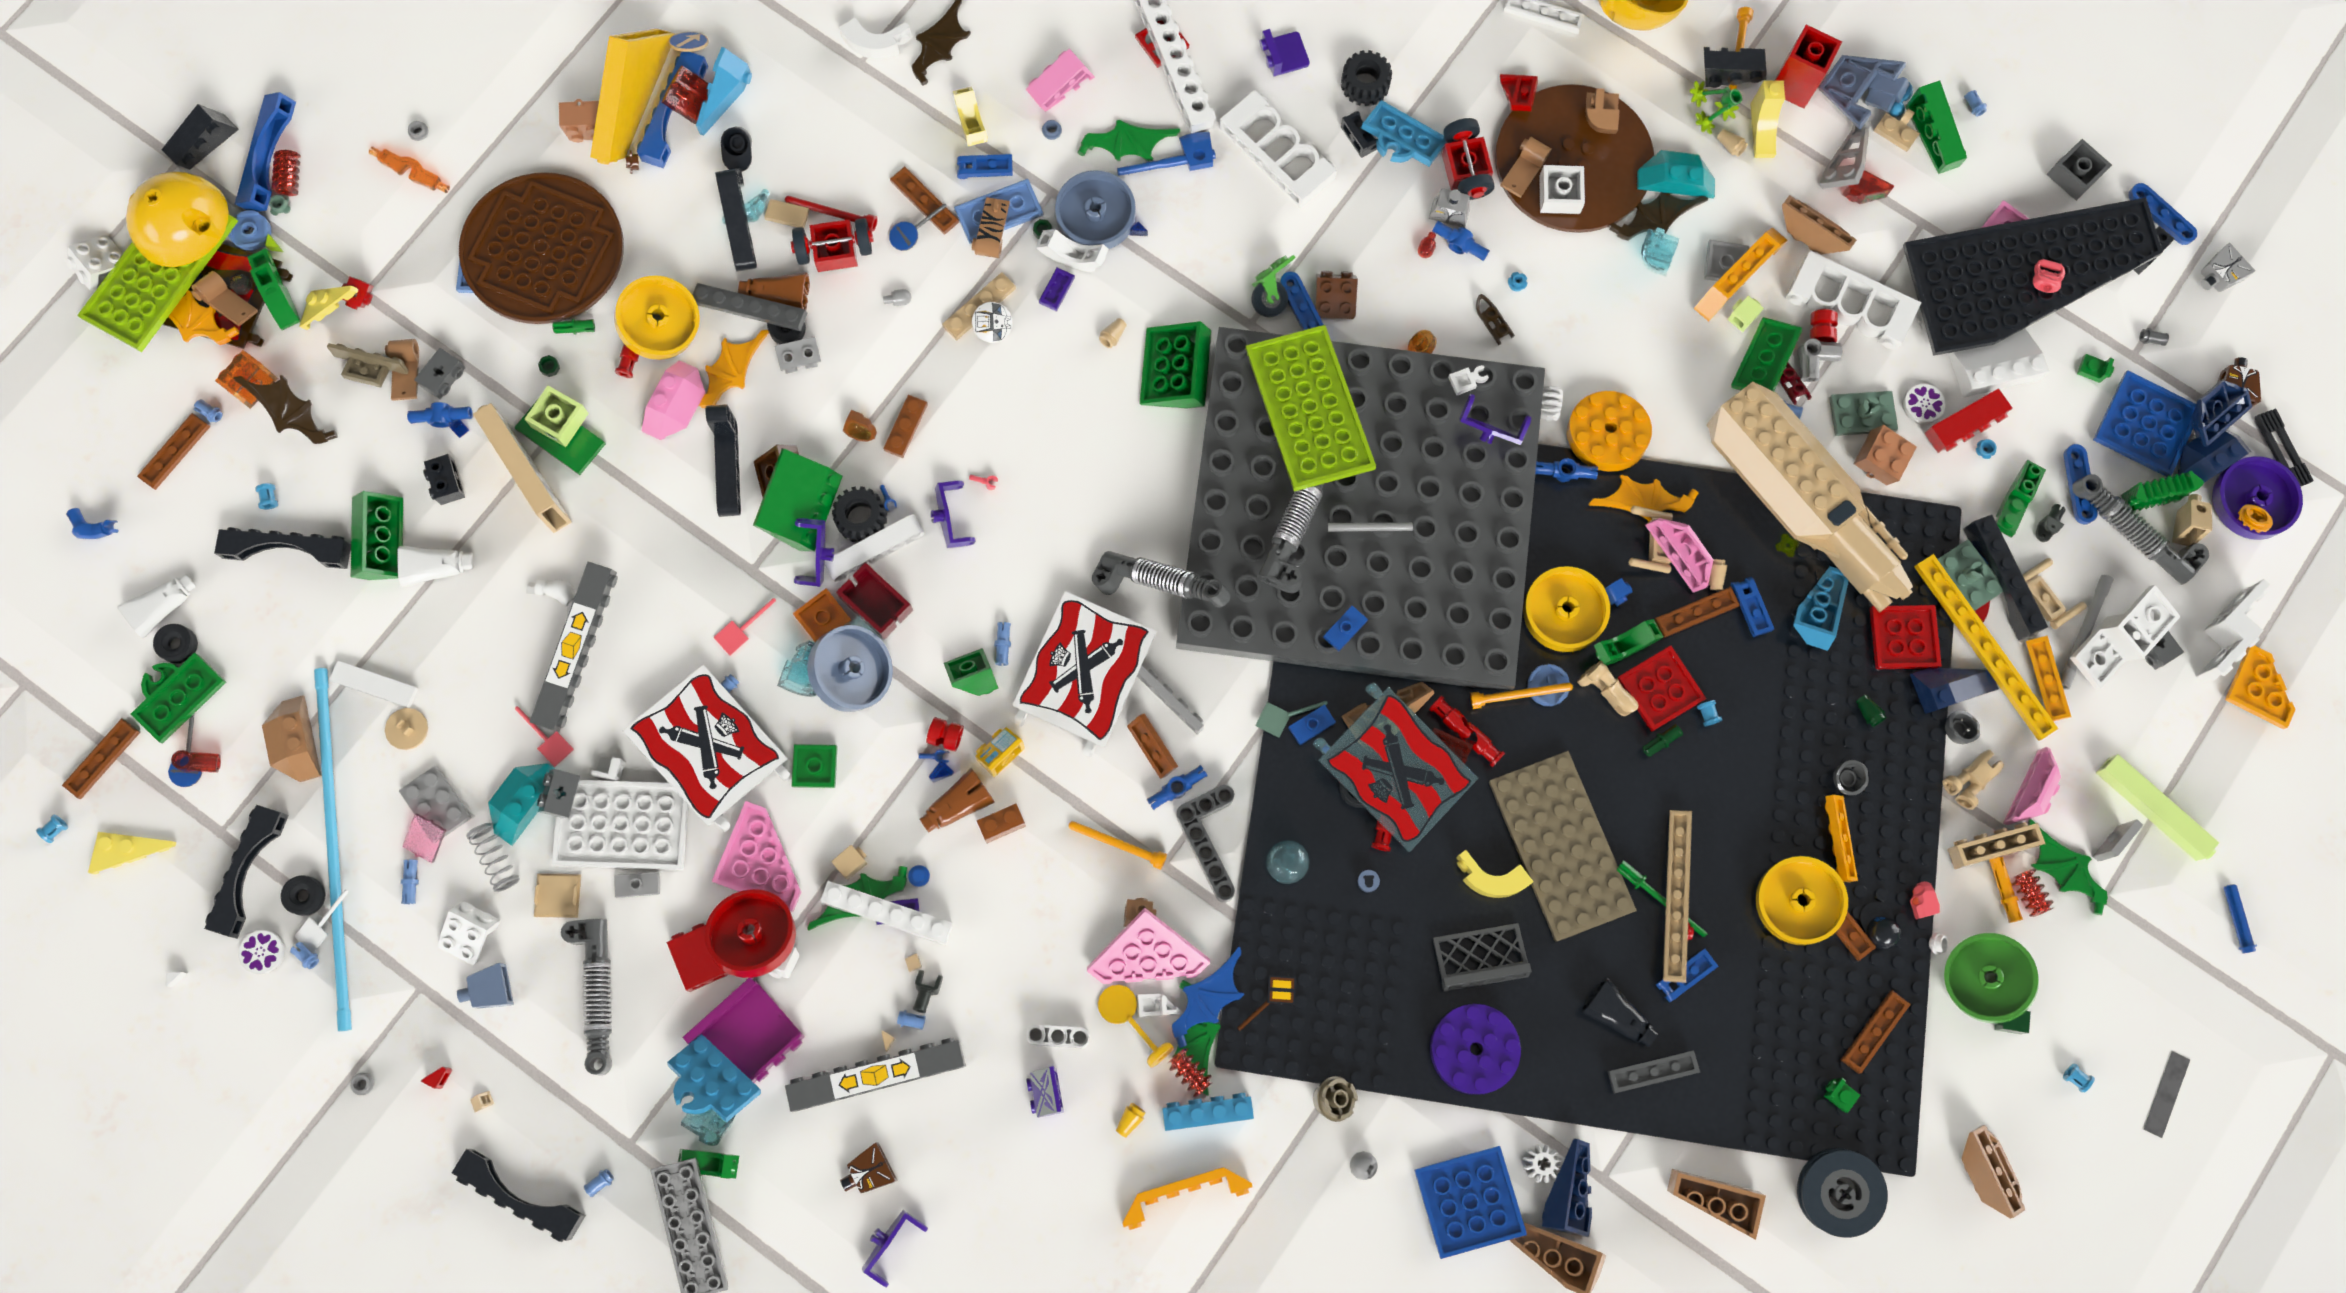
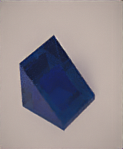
(1138, 230)
(458, 428)

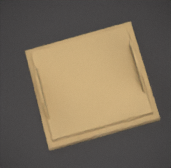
(557, 895)

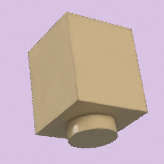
(850, 861)

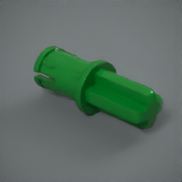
(574, 326)

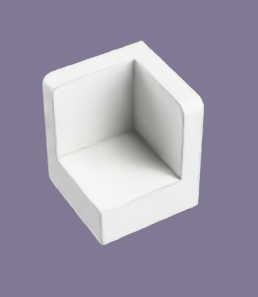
(609, 769)

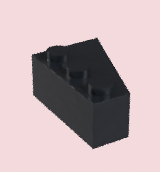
(1734, 67)
(198, 136)

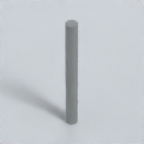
(1396, 526)

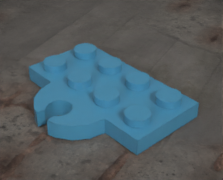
(1403, 135)
(710, 1080)

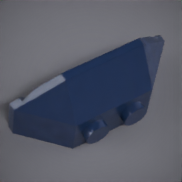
(2219, 410)
(2213, 459)

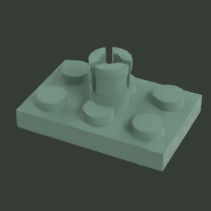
(1862, 412)
(1971, 574)

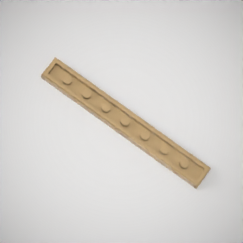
(1677, 896)

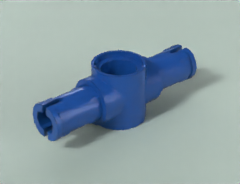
(1460, 240)
(440, 415)
(1576, 470)
(1168, 794)

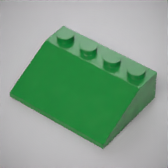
(1176, 365)
(797, 491)

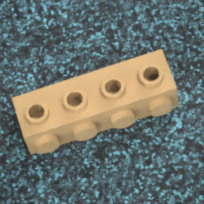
(1995, 846)

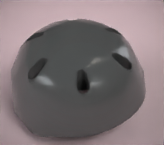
(1957, 729)
(1846, 778)

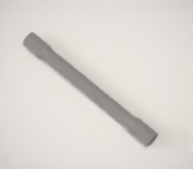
(2101, 591)

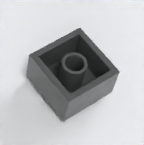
(2079, 169)

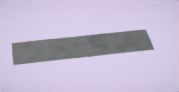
(2167, 1094)

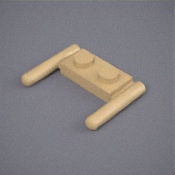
(1657, 558)
(2045, 598)

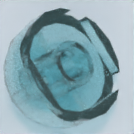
(1287, 862)

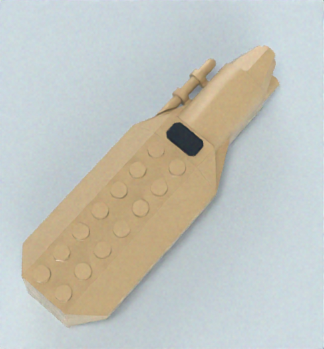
(1808, 491)

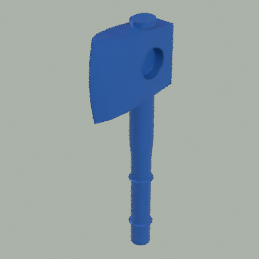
(1196, 151)

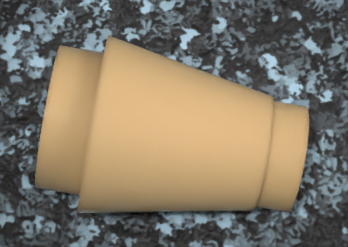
(1733, 143)
(1110, 336)
(1717, 574)

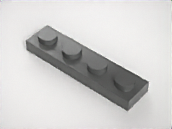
(1653, 1071)

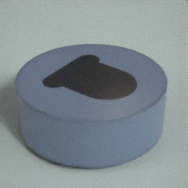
(1368, 881)

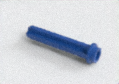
(2239, 919)

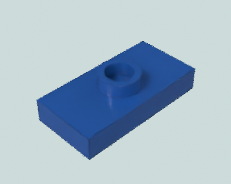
(1345, 628)
(1312, 725)

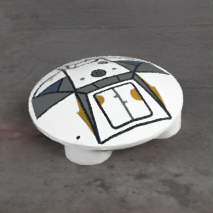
(992, 322)

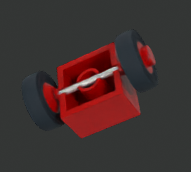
(1467, 159)
(832, 244)

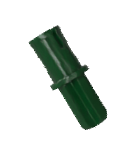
(1662, 740)

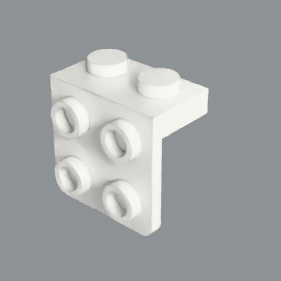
(92, 258)
(466, 931)

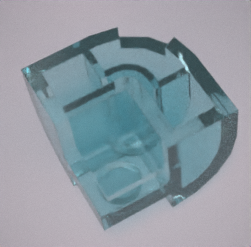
(1658, 251)
(795, 674)
(707, 1126)

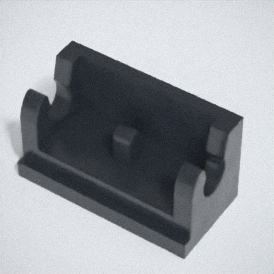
(1359, 138)

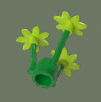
(1727, 105)

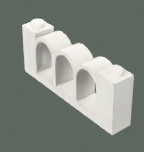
(1255, 108)
(1900, 319)

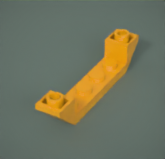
(1739, 273)
(1236, 1185)

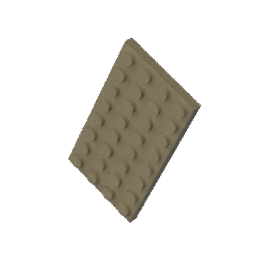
(1562, 846)

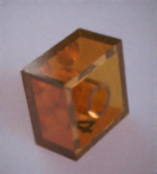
(250, 369)

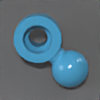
(1899, 108)

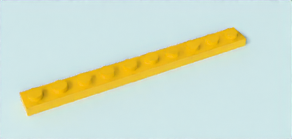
(1986, 647)

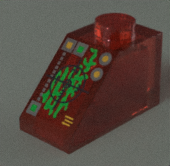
(1868, 189)

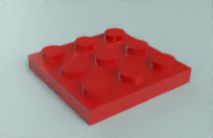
(1905, 637)
(1661, 688)

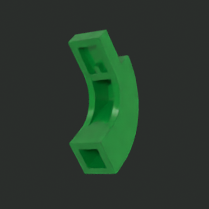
(1628, 642)
(713, 1163)

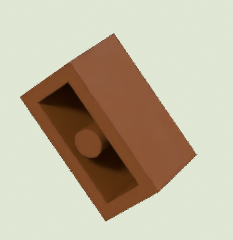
(1001, 823)

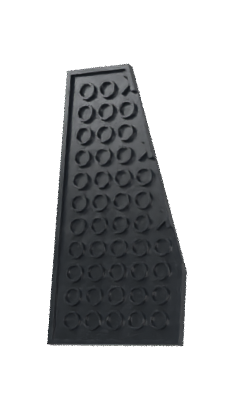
(1980, 279)

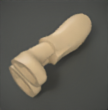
(1611, 688)
(1978, 774)

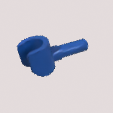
(887, 498)
(938, 755)

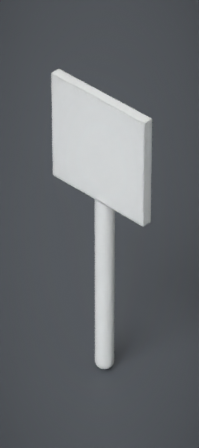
(311, 933)

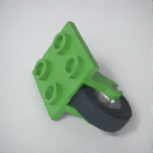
(1270, 296)

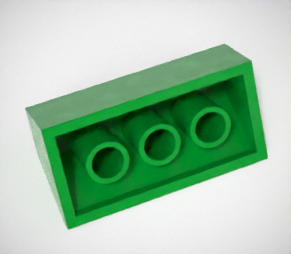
(376, 535)

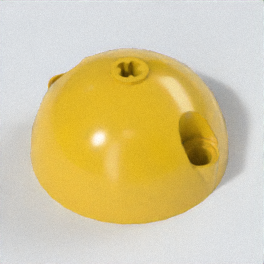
(1642, 14)
(163, 217)

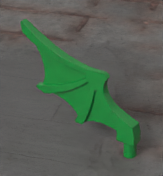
(1126, 140)
(2069, 870)
(866, 885)
(1199, 1041)

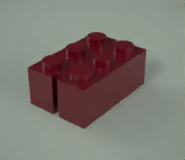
(874, 601)

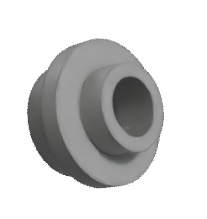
(416, 126)
(355, 1083)

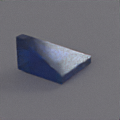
(940, 772)

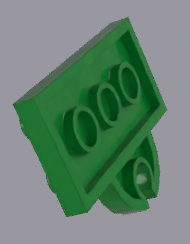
(175, 695)

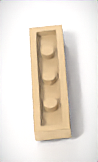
(995, 291)

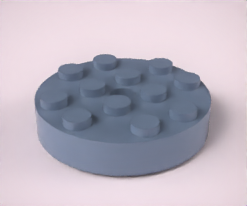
(1101, 192)
(830, 662)

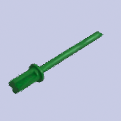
(1639, 880)

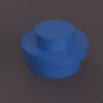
(918, 876)

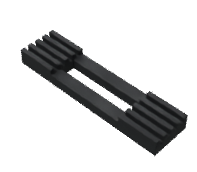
(2270, 422)

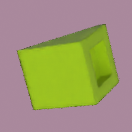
(272, 245)

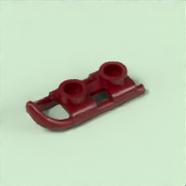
(1798, 387)

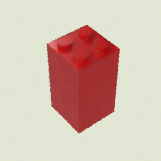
(1807, 65)

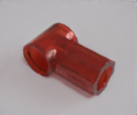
(197, 762)

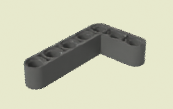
(1204, 841)

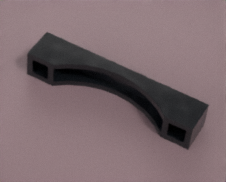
(240, 545)
(2022, 608)
(228, 911)
(479, 1172)

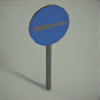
(905, 234)
(181, 778)

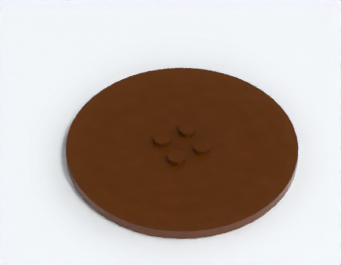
(1607, 159)
(541, 248)

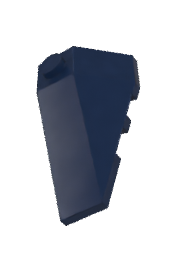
(1949, 686)
(1567, 1202)

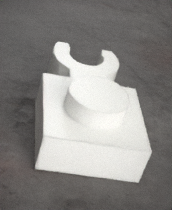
(1464, 380)

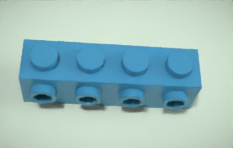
(1207, 1113)

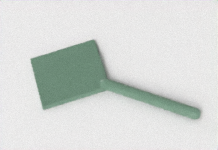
(1275, 719)

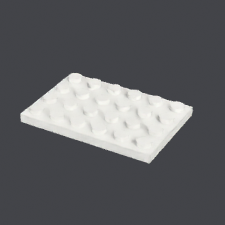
(623, 827)

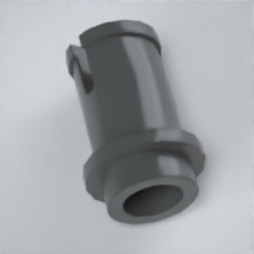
(2149, 336)

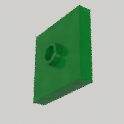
(814, 766)

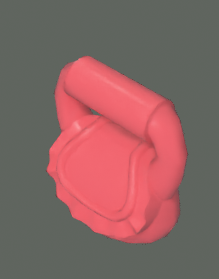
(2046, 280)

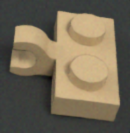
(1897, 131)

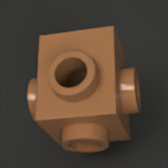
(1134, 907)

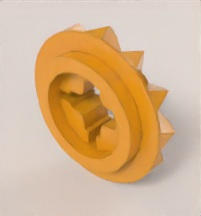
(2261, 519)

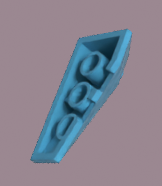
(728, 84)
(1821, 610)

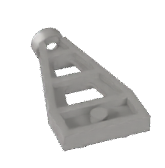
(1850, 174)

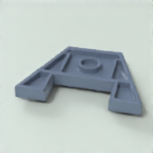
(1851, 79)

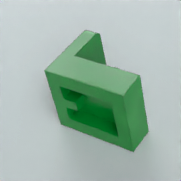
(2095, 368)
(1841, 1094)

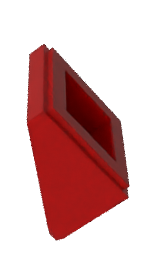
(438, 1078)

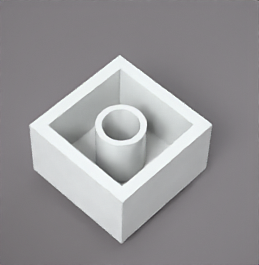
(1562, 189)

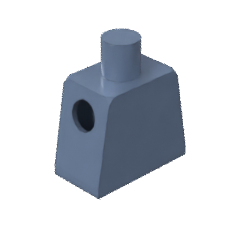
(488, 988)

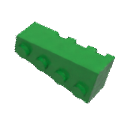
(1937, 127)

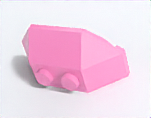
(673, 401)
(1683, 551)
(2036, 789)

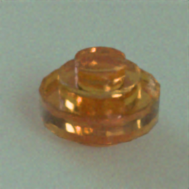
(1422, 341)

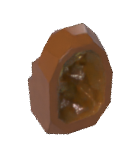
(859, 427)

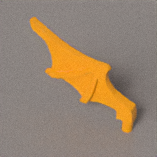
(199, 321)
(730, 368)
(1647, 496)

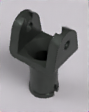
(2050, 524)
(925, 992)

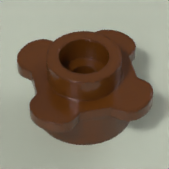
(632, 162)

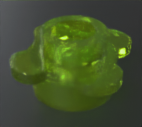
(1785, 539)

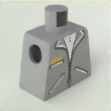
(1451, 207)
(2225, 269)

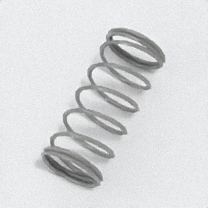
(489, 826)

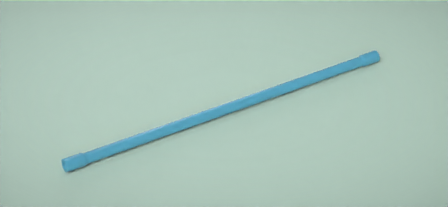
(343, 1011)

